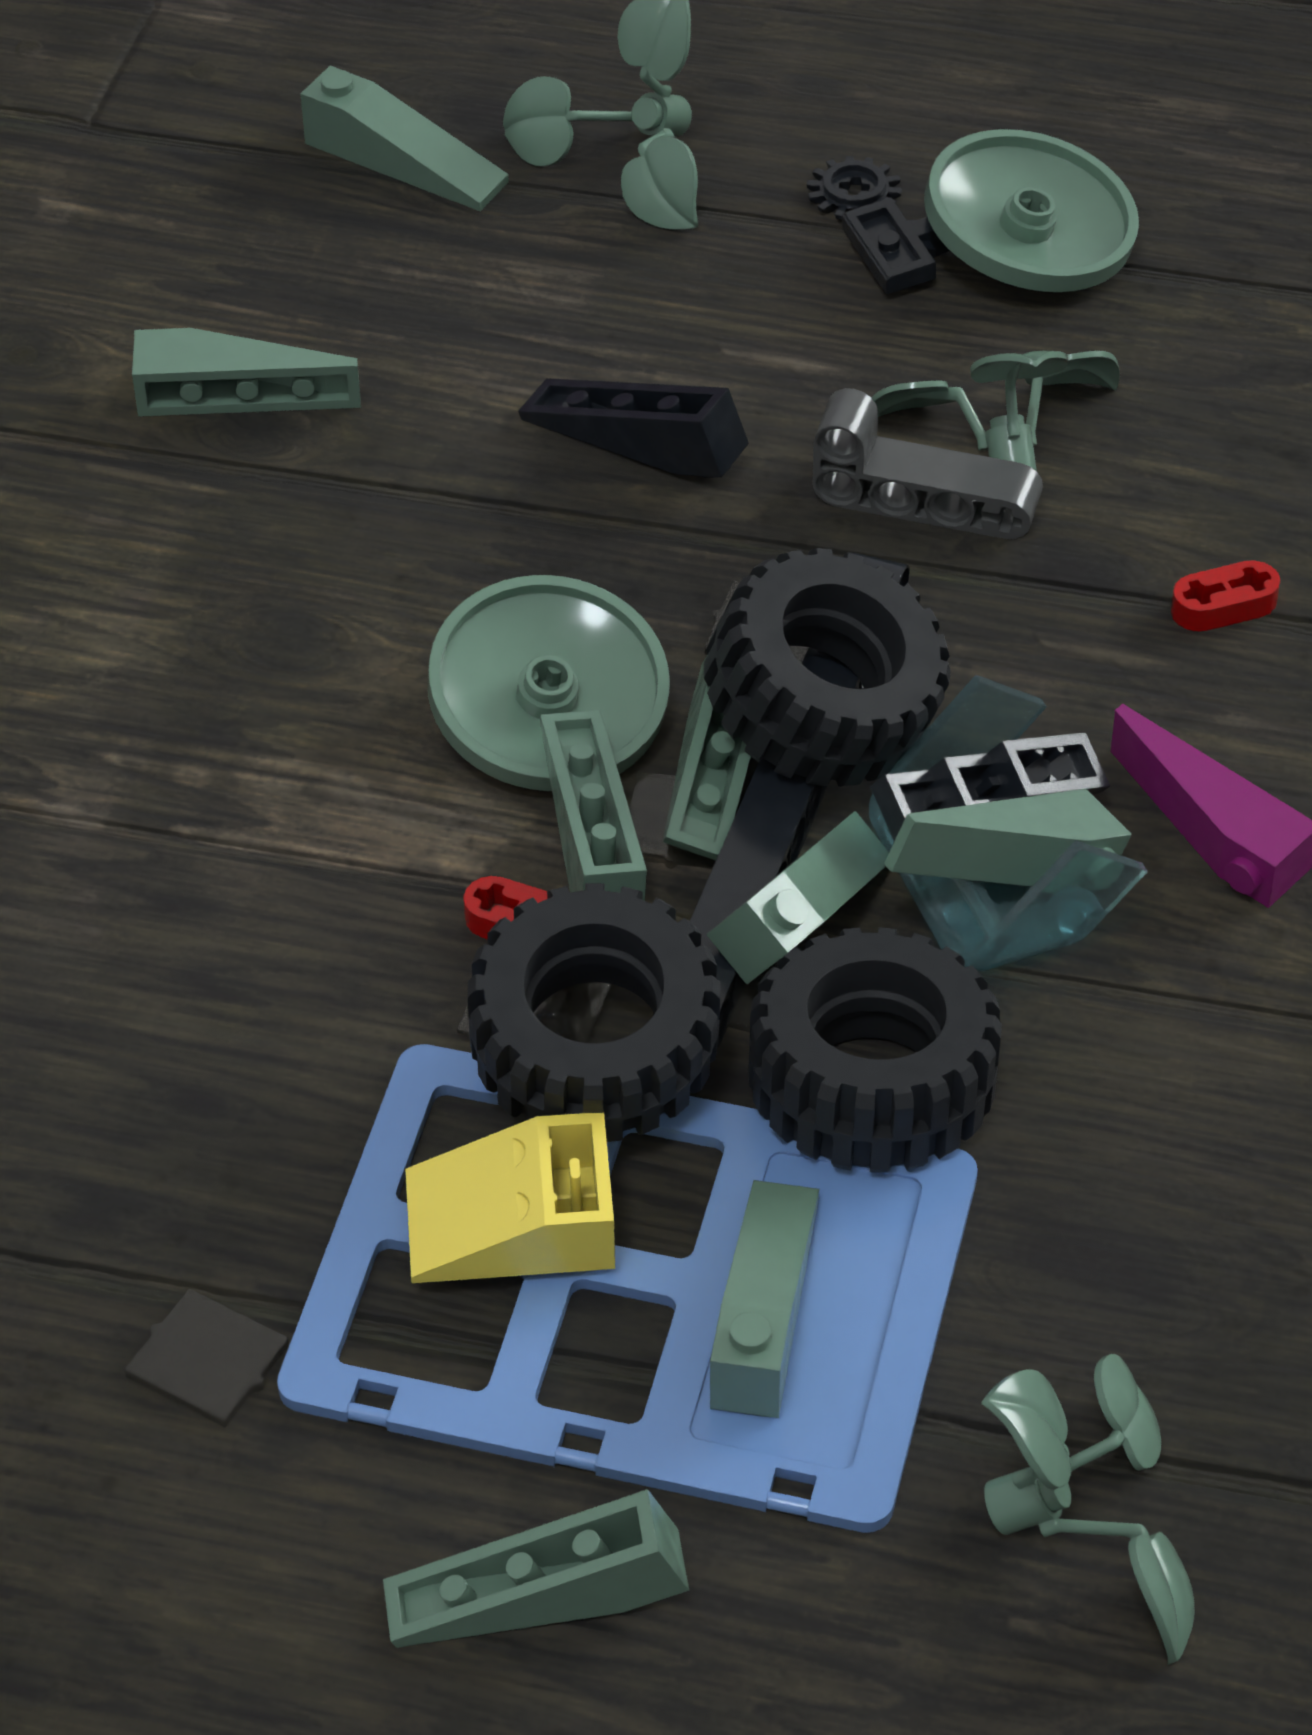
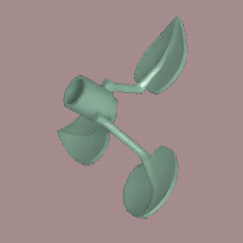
(662, 181)
(1009, 435)
(1040, 1492)

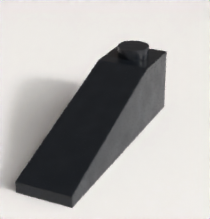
(656, 424)

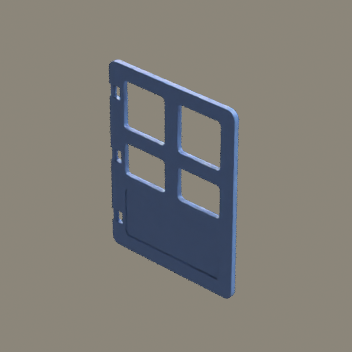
(856, 1357)

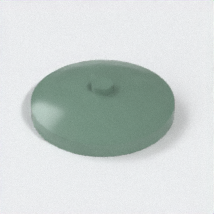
(1031, 210)
(538, 651)

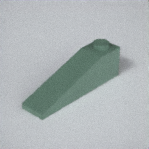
(386, 135)
(223, 373)
(706, 780)
(591, 804)
(1004, 838)
(800, 898)
(762, 1300)
(543, 1576)

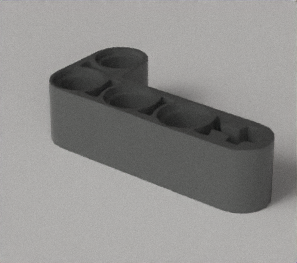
(917, 480)

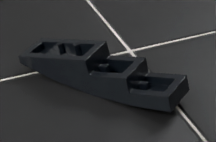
(1004, 773)

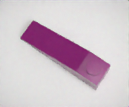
(1228, 820)

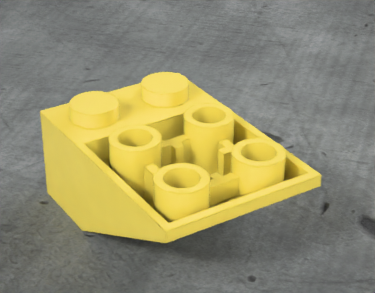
(514, 1203)

